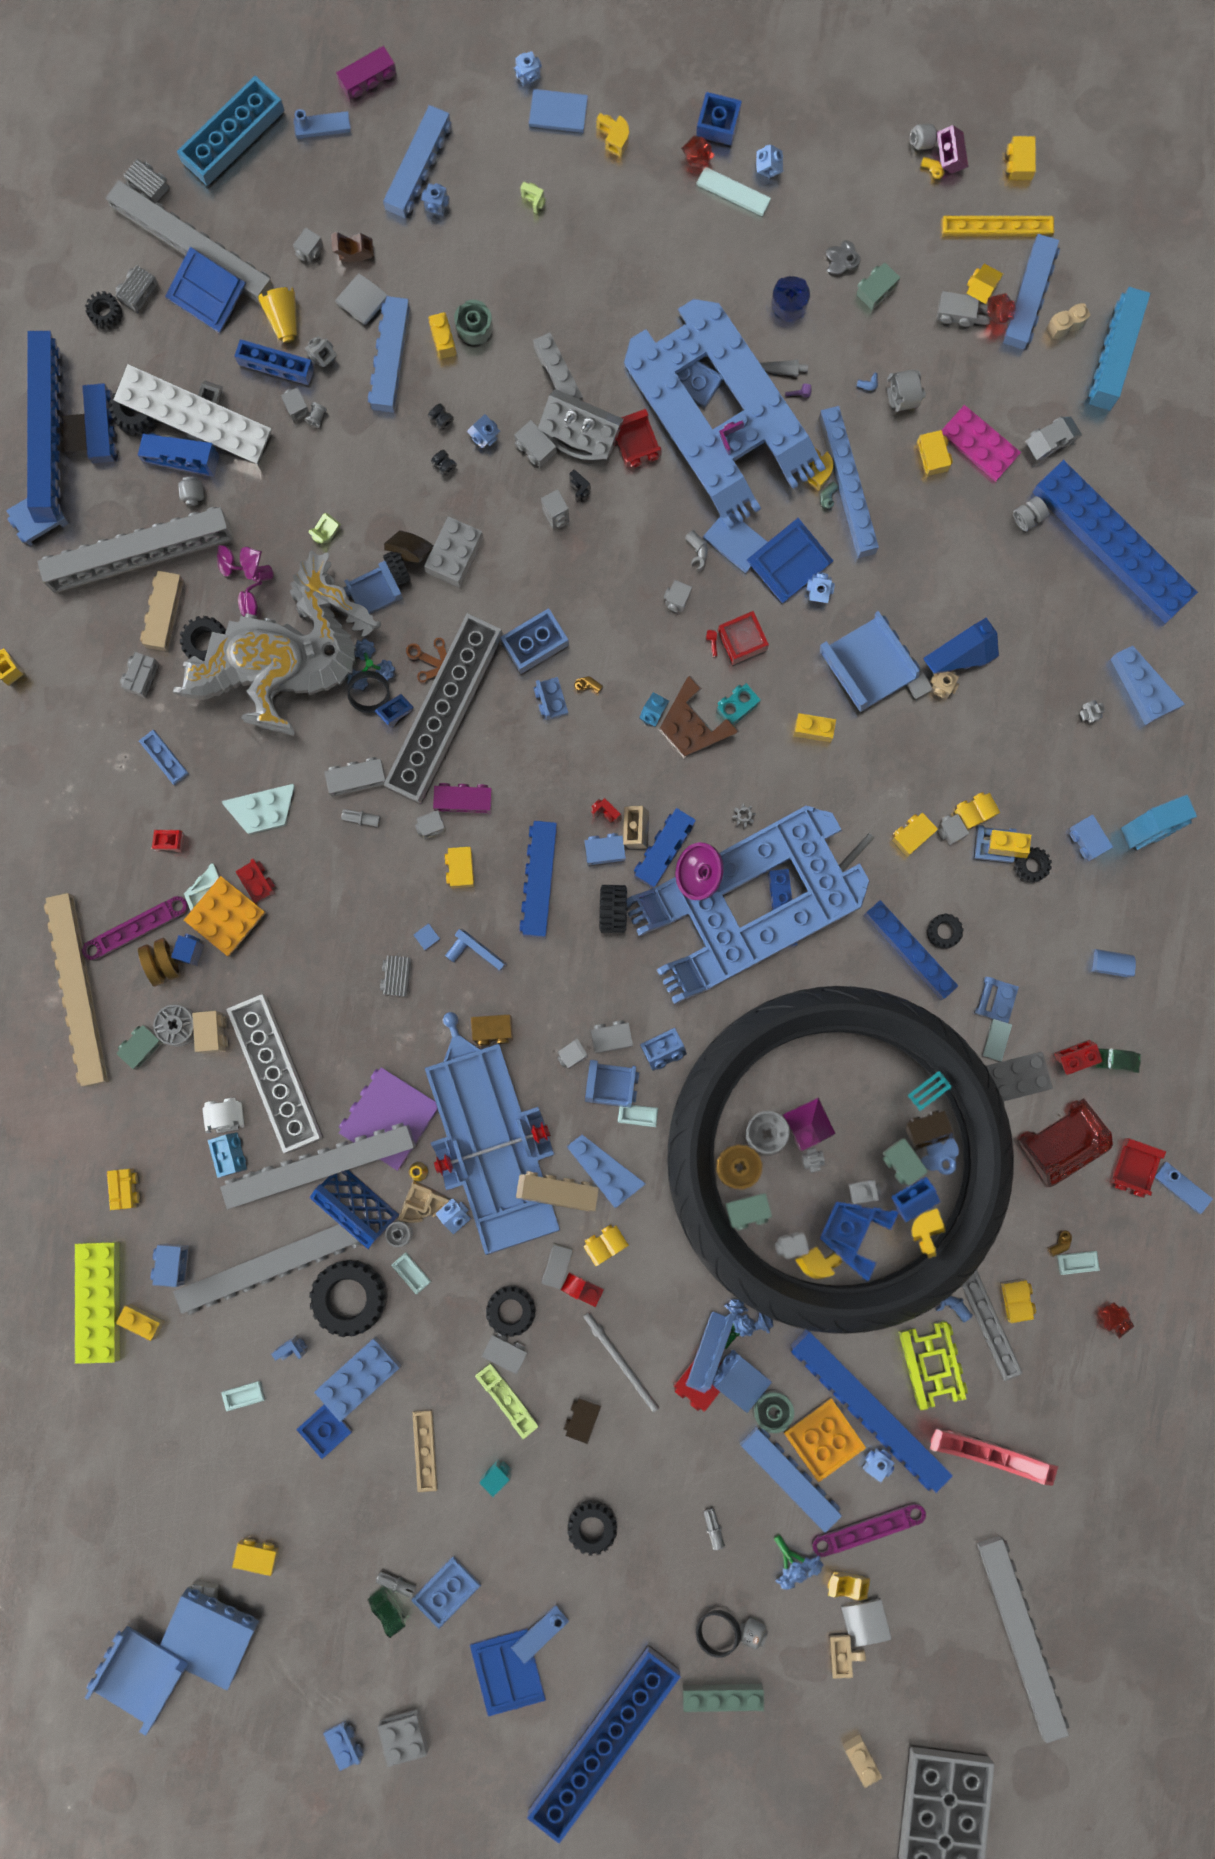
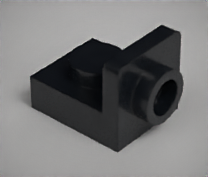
(581, 483)

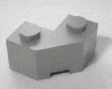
(1054, 436)

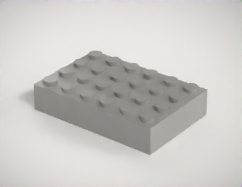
(946, 1805)

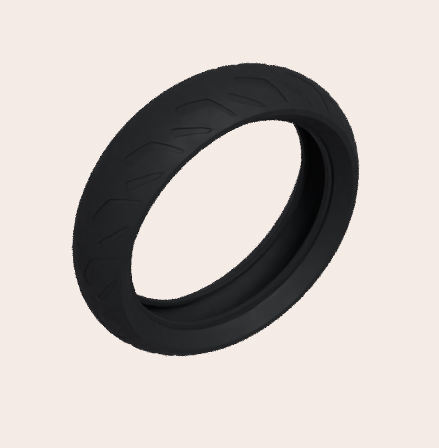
(985, 1175)

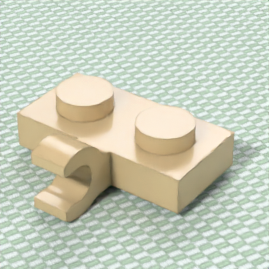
(843, 1656)

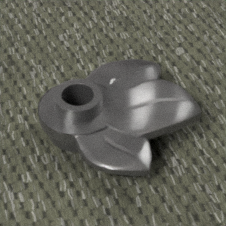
(840, 257)

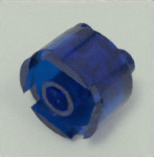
(788, 288)

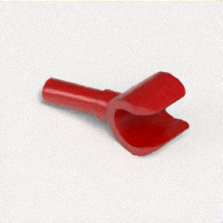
(712, 635)

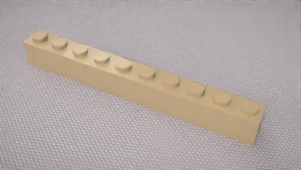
(76, 990)

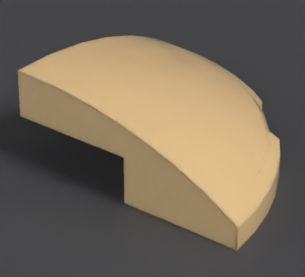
(421, 1203)

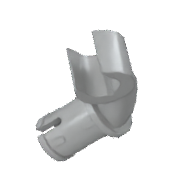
(701, 549)

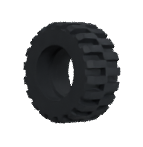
(329, 1317)

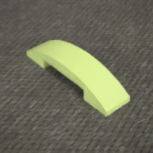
(507, 1401)

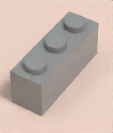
(355, 776)

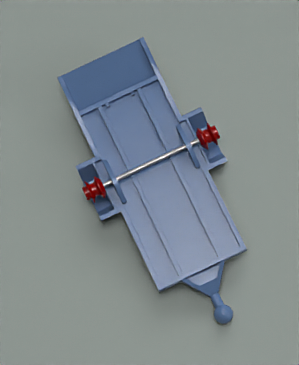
(489, 1142)

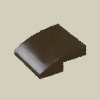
(410, 545)

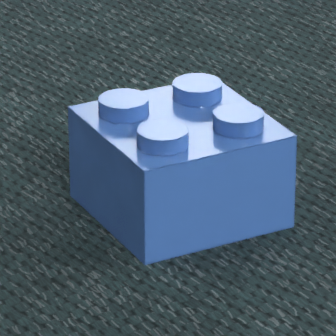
(169, 1265)

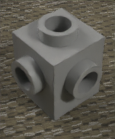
(320, 351)

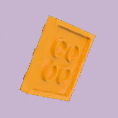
(224, 916)
(824, 1440)

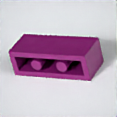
(366, 72)
(462, 798)

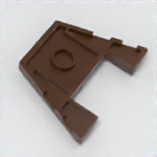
(687, 728)

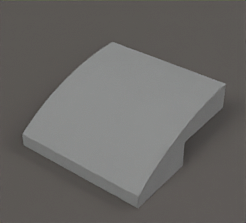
(361, 299)
(866, 1622)

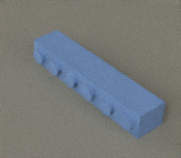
(417, 161)
(1031, 291)
(390, 354)
(790, 1479)

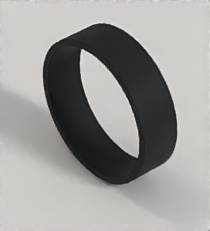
(368, 674)
(705, 1647)

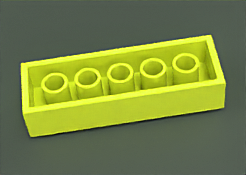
(97, 1302)

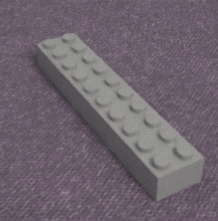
(135, 549)
(443, 708)

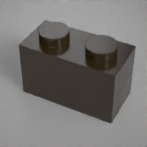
(74, 435)
(929, 1129)
(582, 1420)

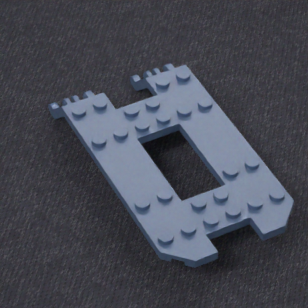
(764, 414)
(735, 949)

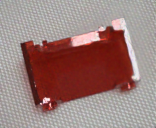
(1067, 1143)

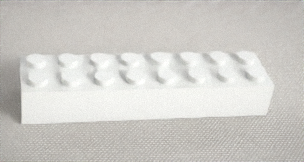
(192, 414)
(274, 1073)

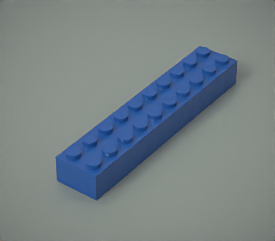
(42, 426)
(1114, 541)
(874, 1414)
(603, 1745)

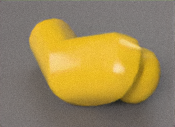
(934, 166)

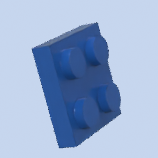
(323, 1431)

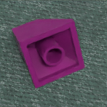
(809, 1124)

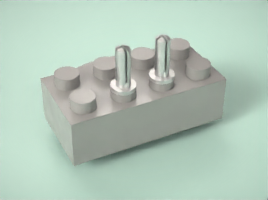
(579, 426)

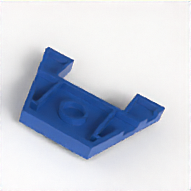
(847, 1230)

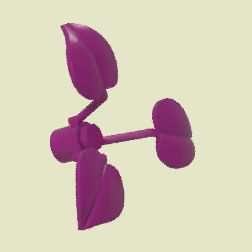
(250, 565)

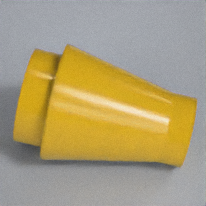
(423, 1171)

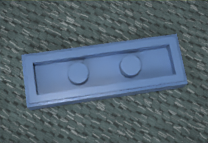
(164, 757)

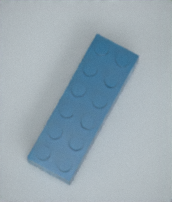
(231, 130)
(1119, 348)
(1159, 823)

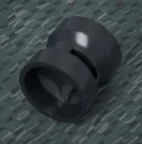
(440, 416)
(443, 462)

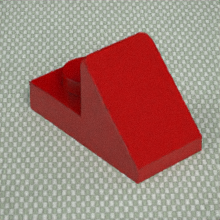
(168, 840)
(582, 1289)

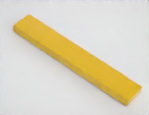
(997, 225)

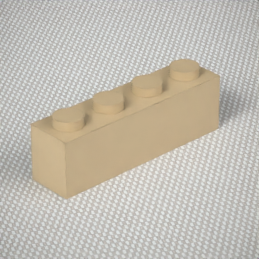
(162, 611)
(556, 1192)

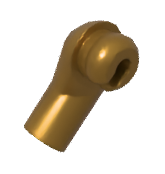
(586, 683)
(1063, 1244)

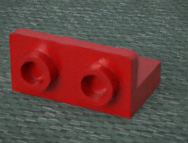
(607, 809)
(255, 881)
(1079, 1056)

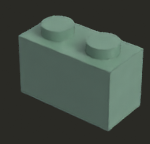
(878, 285)
(138, 1047)
(904, 1162)
(749, 1210)

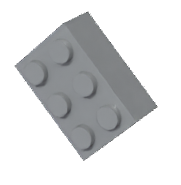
(453, 552)

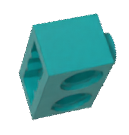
(741, 708)
(496, 1477)

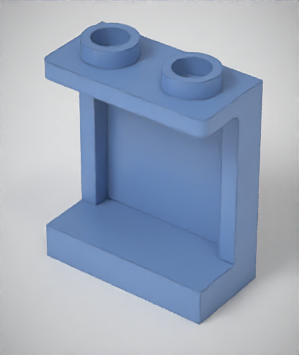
(28, 530)
(374, 589)
(611, 1084)
(740, 1381)

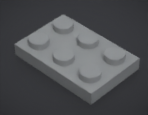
(1021, 1076)

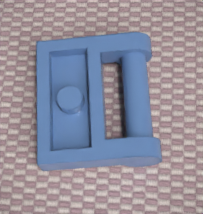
(982, 846)
(1002, 1003)

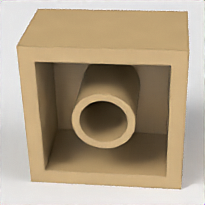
(209, 1032)

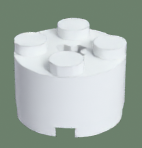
(223, 1116)

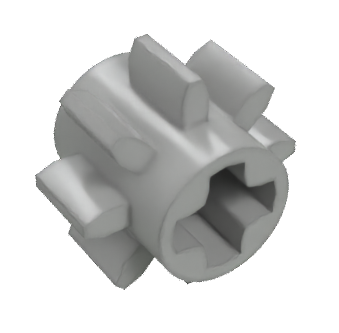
(1092, 711)
(741, 811)
(813, 1159)

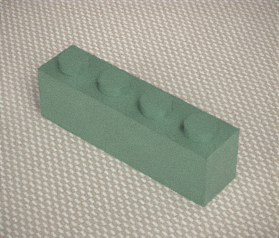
(723, 1697)

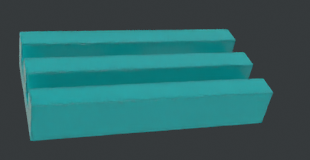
(916, 1101)

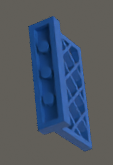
(346, 1215)

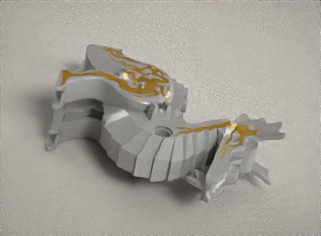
(280, 656)

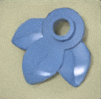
(938, 1154)

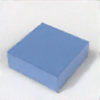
(426, 937)

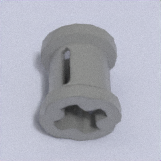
(315, 414)

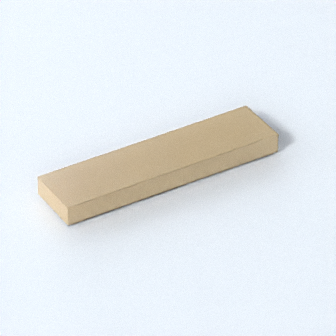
(425, 1451)

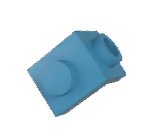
(654, 709)

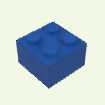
(718, 118)

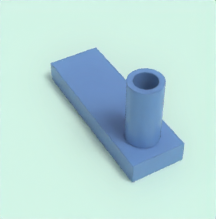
(320, 125)
(465, 939)
(1183, 1187)
(539, 1634)

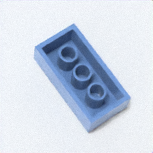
(357, 1379)

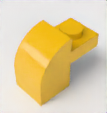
(617, 133)
(823, 477)
(8, 668)
(926, 1226)
(816, 1265)
(848, 1585)

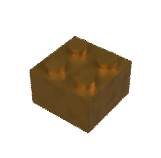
(492, 1028)

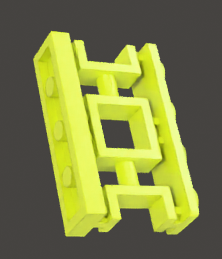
(917, 1368)

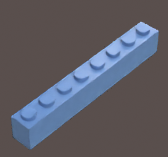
(848, 482)

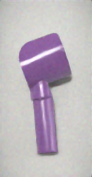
(804, 392)

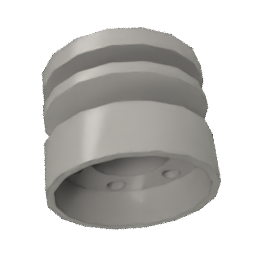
(167, 1033)
(767, 1121)

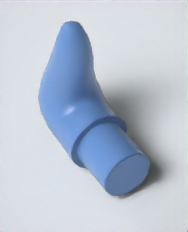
(869, 385)

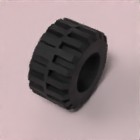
(132, 425)
(194, 630)
(613, 909)
(503, 1327)
(589, 1545)

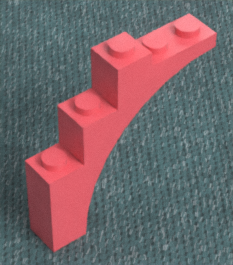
(994, 1455)

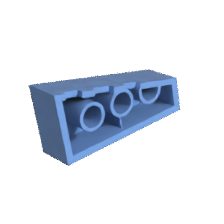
(1145, 686)
(608, 1174)

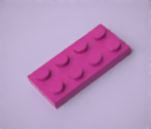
(980, 443)

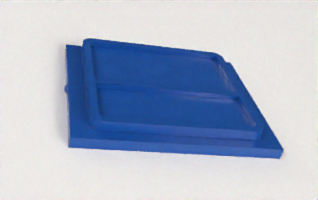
(205, 289)
(790, 560)
(504, 1677)

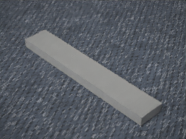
(991, 1327)

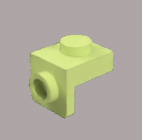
(535, 194)
(325, 529)

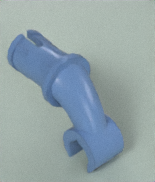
(959, 1307)

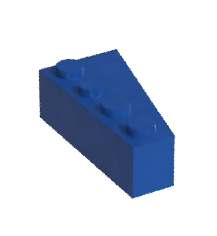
(179, 454)
(665, 848)

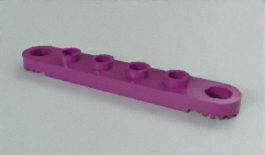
(135, 928)
(869, 1530)

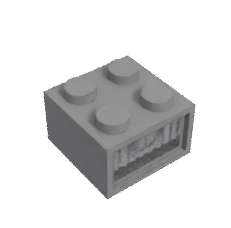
(403, 1738)

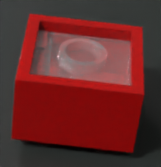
(743, 637)

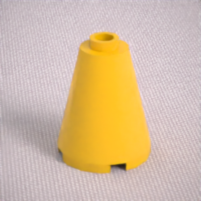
(281, 312)

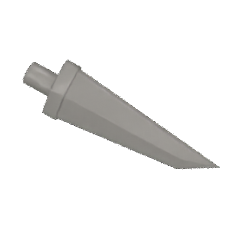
(788, 367)

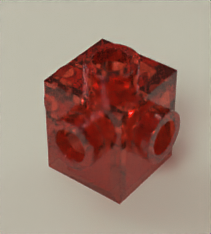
(698, 152)
(1001, 308)
(1116, 1320)

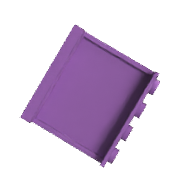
(385, 1104)

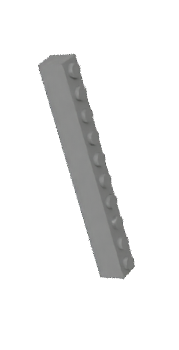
(183, 236)
(318, 1166)
(263, 1268)
(1023, 1639)

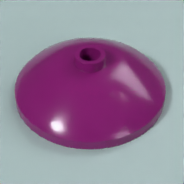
(699, 871)

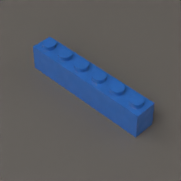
(539, 879)
(911, 950)

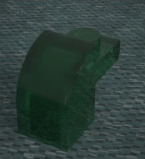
(1119, 1060)
(387, 1611)

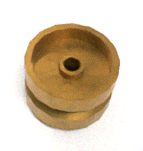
(158, 962)
(750, 1162)

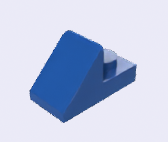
(394, 710)

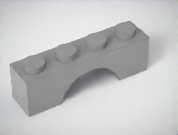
(554, 363)

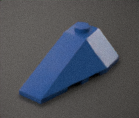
(970, 648)

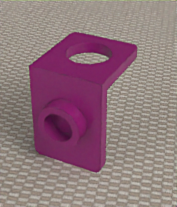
(729, 429)

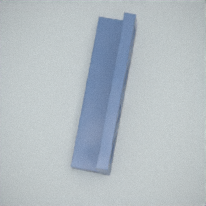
(710, 1352)

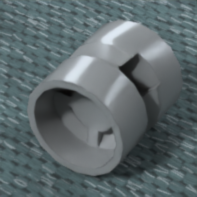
(1033, 512)
(398, 1234)

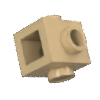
(942, 689)

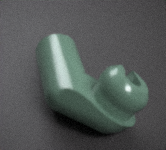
(826, 495)

